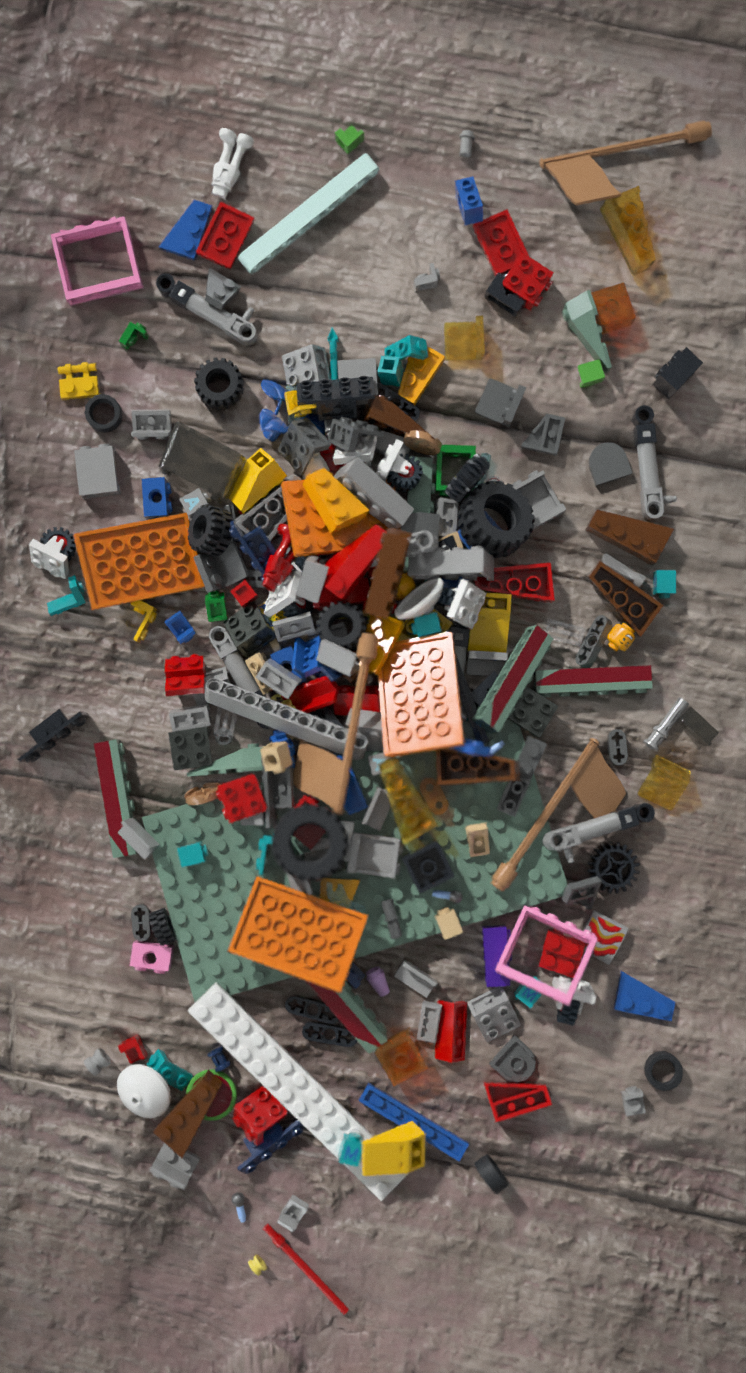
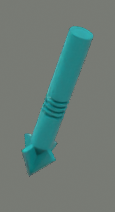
(332, 339)

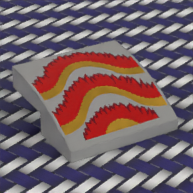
(609, 935)

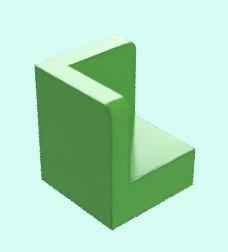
(349, 138)
(590, 373)

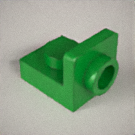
(130, 336)
(216, 606)

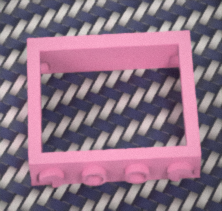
(101, 290)
(567, 928)

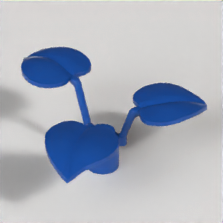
(273, 425)

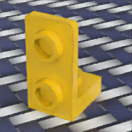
(293, 407)
(142, 607)

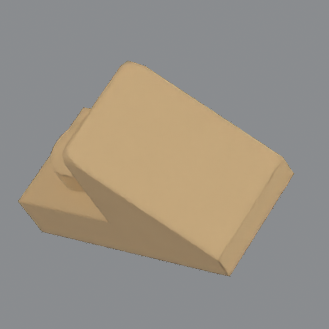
(477, 839)

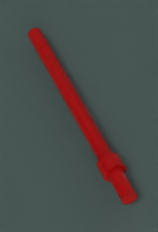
(279, 1241)

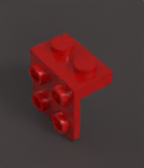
(528, 280)
(241, 798)
(258, 1114)

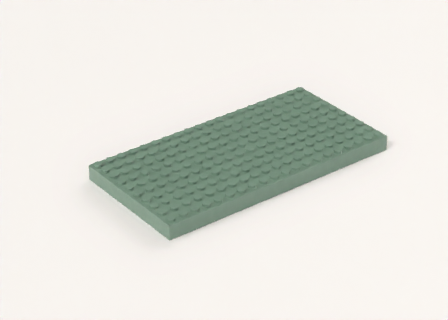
(211, 895)

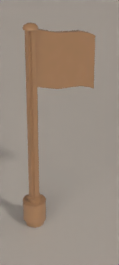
(586, 181)
(322, 772)
(595, 788)

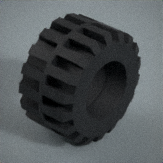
(214, 369)
(210, 530)
(338, 611)

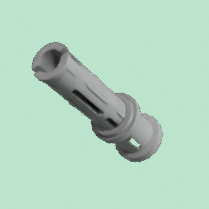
(661, 731)

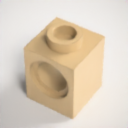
(276, 756)
(448, 923)

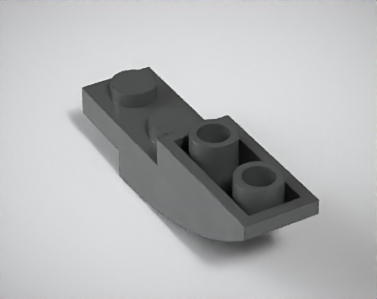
(516, 790)

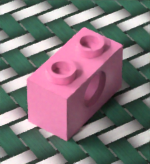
(163, 956)

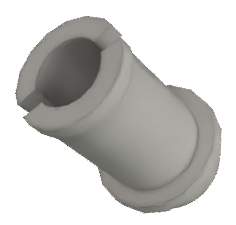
(466, 143)

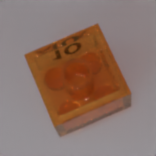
(613, 308)
(402, 1057)

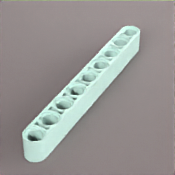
(308, 213)

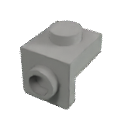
(292, 1213)

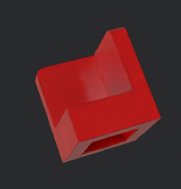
(244, 593)
(133, 1049)

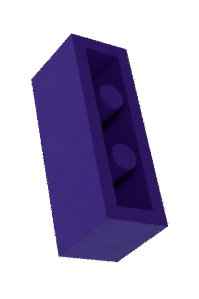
(494, 944)

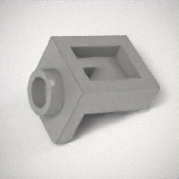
(427, 281)
(633, 1101)

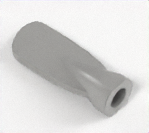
(635, 578)

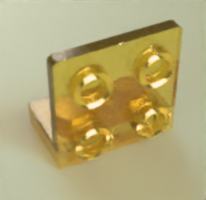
(464, 340)
(664, 783)

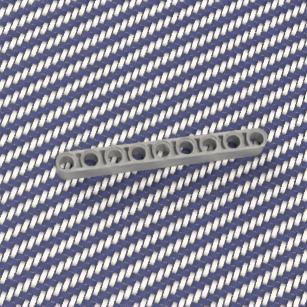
(282, 717)

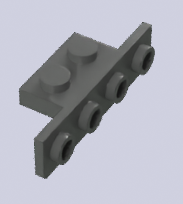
(277, 793)

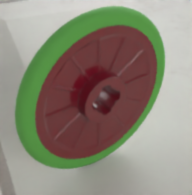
(224, 1099)

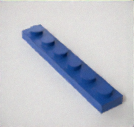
(402, 1114)

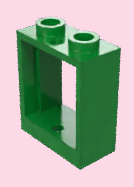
(453, 451)

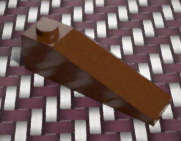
(388, 417)

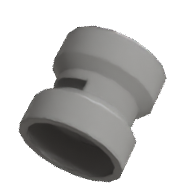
(97, 1061)

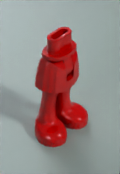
(278, 567)

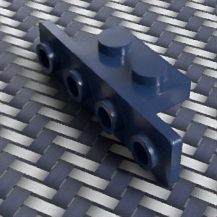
(256, 545)
(273, 1139)

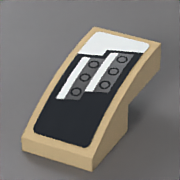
(450, 541)

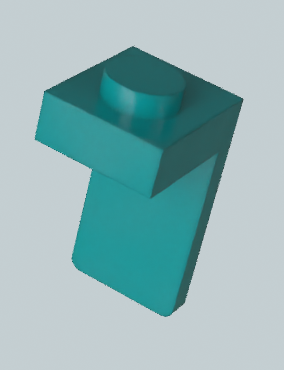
(408, 347)
(69, 601)
(263, 843)
(170, 1072)

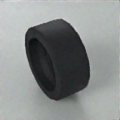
(93, 402)
(663, 1086)
(491, 1174)

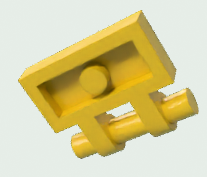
(78, 387)

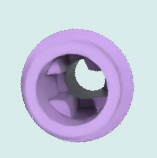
(378, 981)

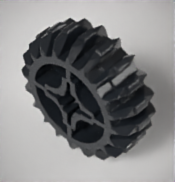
(467, 478)
(622, 863)

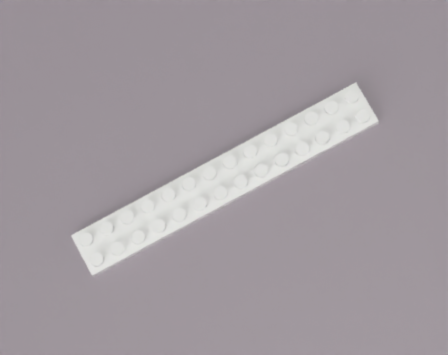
(284, 1078)

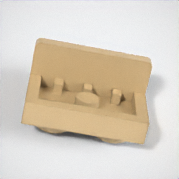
(255, 664)

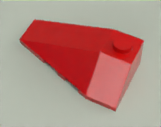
(353, 562)

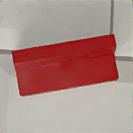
(314, 694)
(451, 1032)

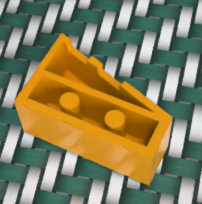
(333, 501)

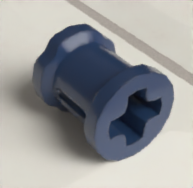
(219, 1059)

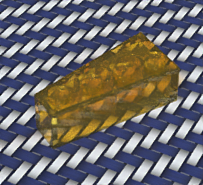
(629, 228)
(408, 806)

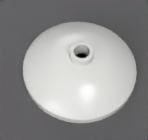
(420, 599)
(143, 1091)

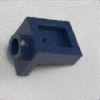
(331, 673)
(354, 976)

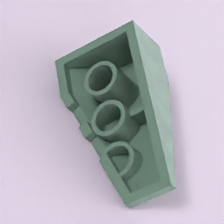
(581, 318)
(240, 761)

